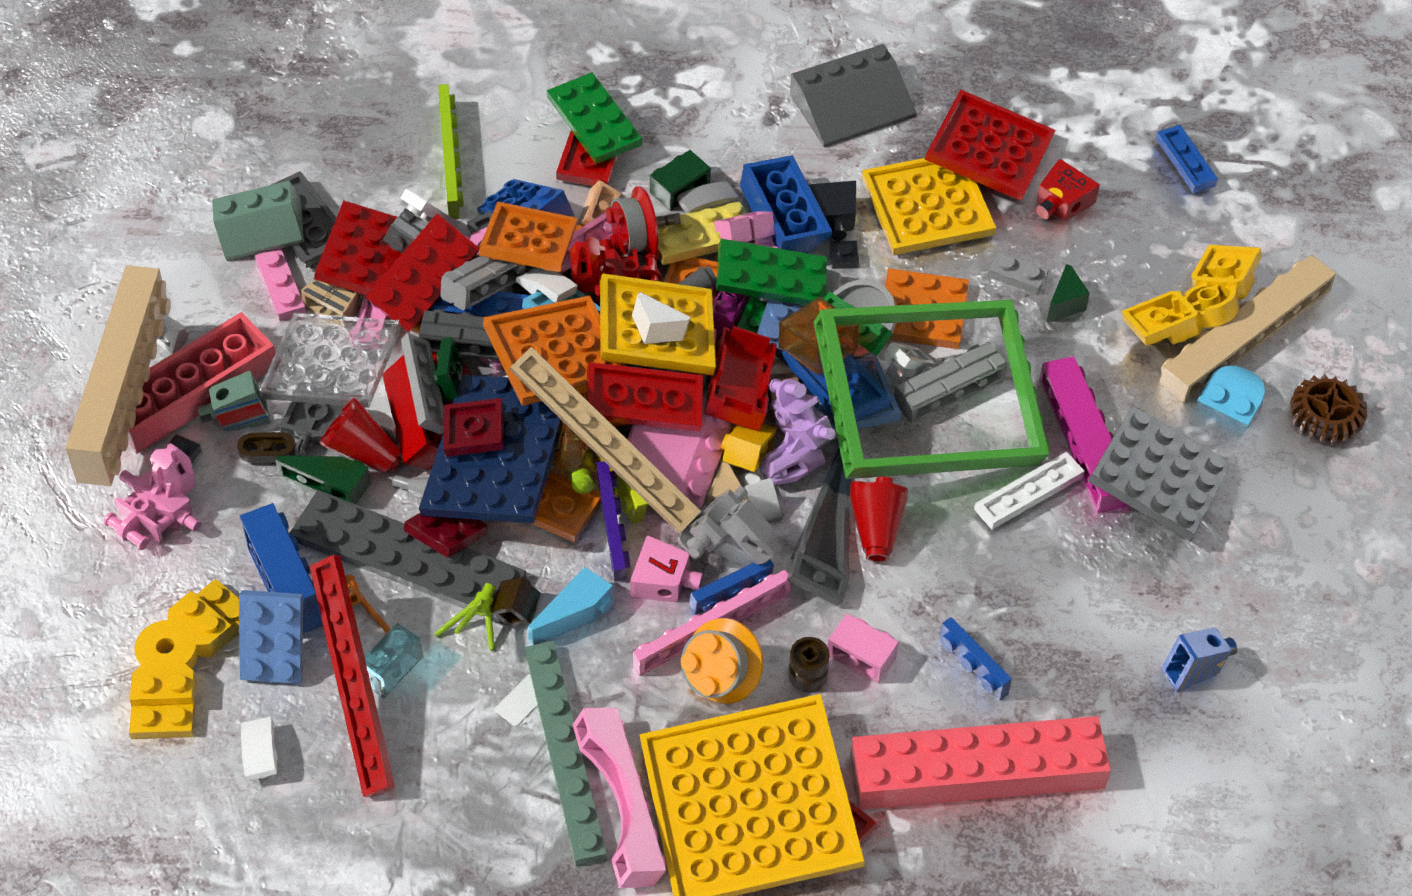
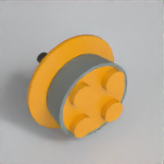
(722, 661)

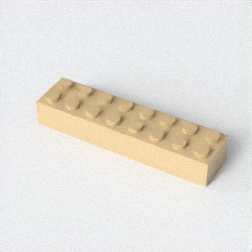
(118, 376)

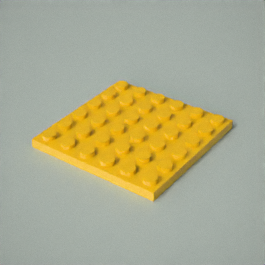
(751, 800)

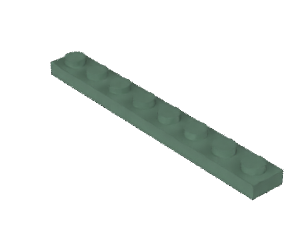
(565, 754)

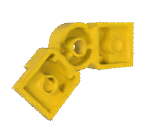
(1218, 283)
(165, 684)

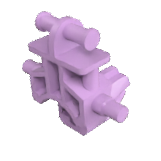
(803, 430)

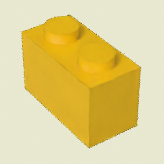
(748, 447)

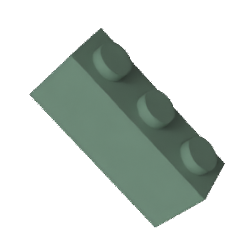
(258, 220)

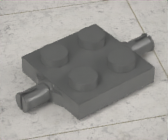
(308, 422)

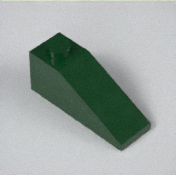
(326, 473)

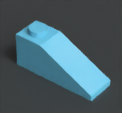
(573, 607)

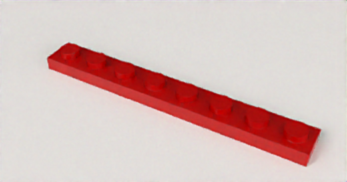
(352, 677)

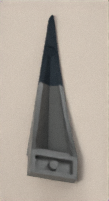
(822, 550)

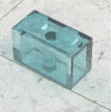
(393, 659)

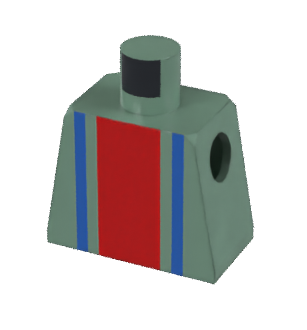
(236, 404)

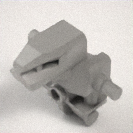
(733, 522)

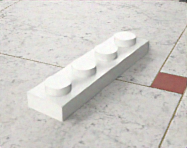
(1029, 490)

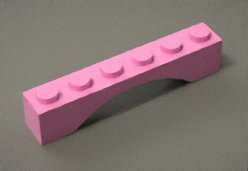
(604, 742)

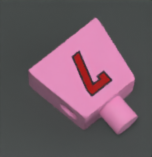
(662, 572)

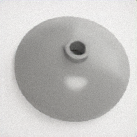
(866, 294)

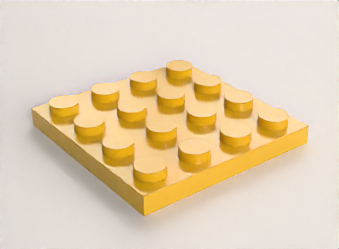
(926, 205)
(621, 338)

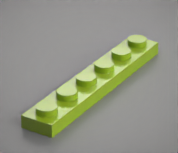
(451, 158)

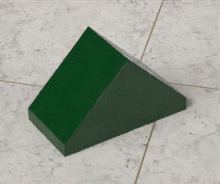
(1069, 297)

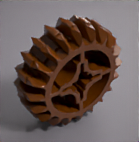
(1345, 410)

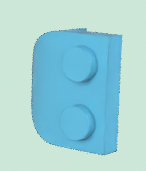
(1234, 394)

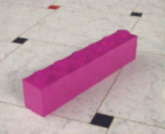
(1079, 422)

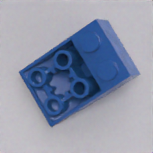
(529, 196)

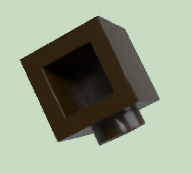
(515, 602)

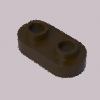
(267, 446)

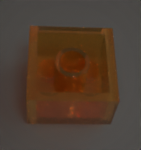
(799, 337)

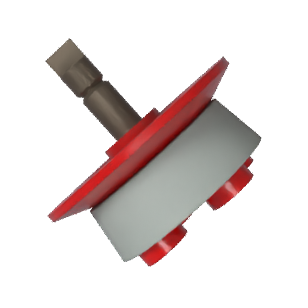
(635, 224)

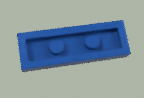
(1186, 158)
(729, 586)
(975, 659)

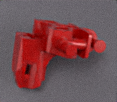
(601, 260)

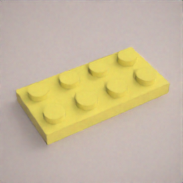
(695, 234)

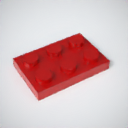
(580, 168)

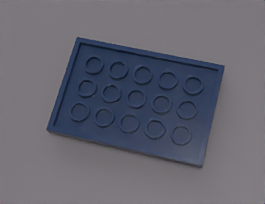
(500, 482)

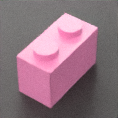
(862, 648)

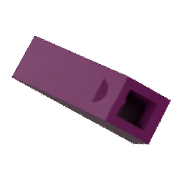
(728, 310)

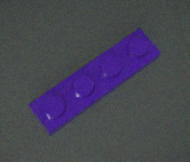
(615, 532)

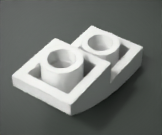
(548, 282)
(258, 748)

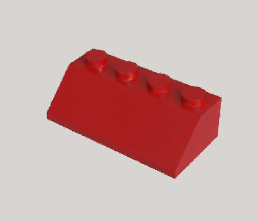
(416, 443)

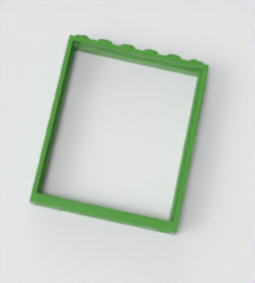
(842, 409)

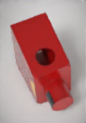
(1065, 192)

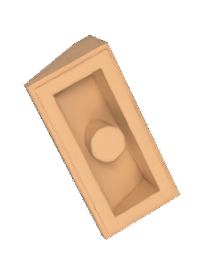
(597, 201)

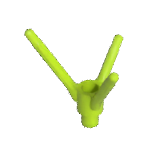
(481, 606)

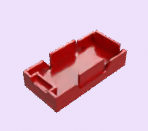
(740, 378)

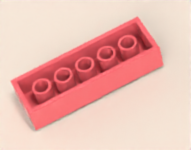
(184, 378)

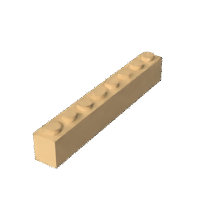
(1253, 325)

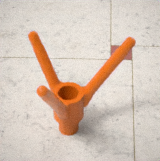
(358, 598)

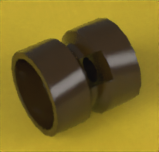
(808, 664)

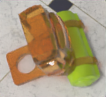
(576, 459)

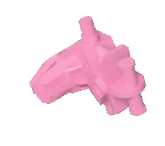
(156, 499)

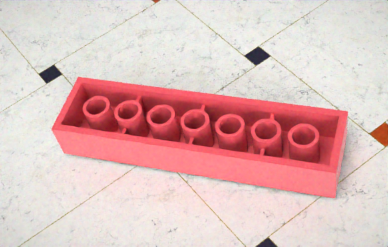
(979, 762)

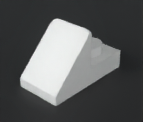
(907, 361)
(761, 494)

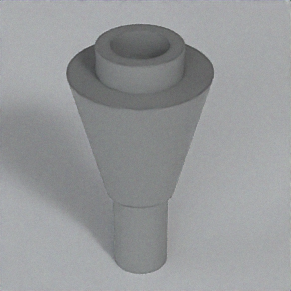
(415, 485)

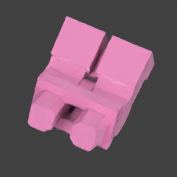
(748, 228)

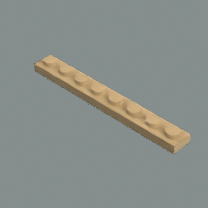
(605, 440)

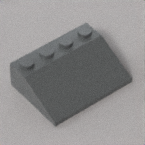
(852, 95)

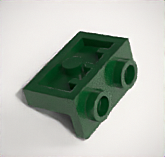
(448, 369)

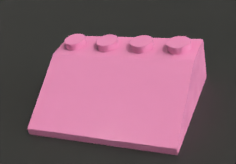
(684, 455)

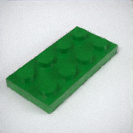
(594, 118)
(770, 272)

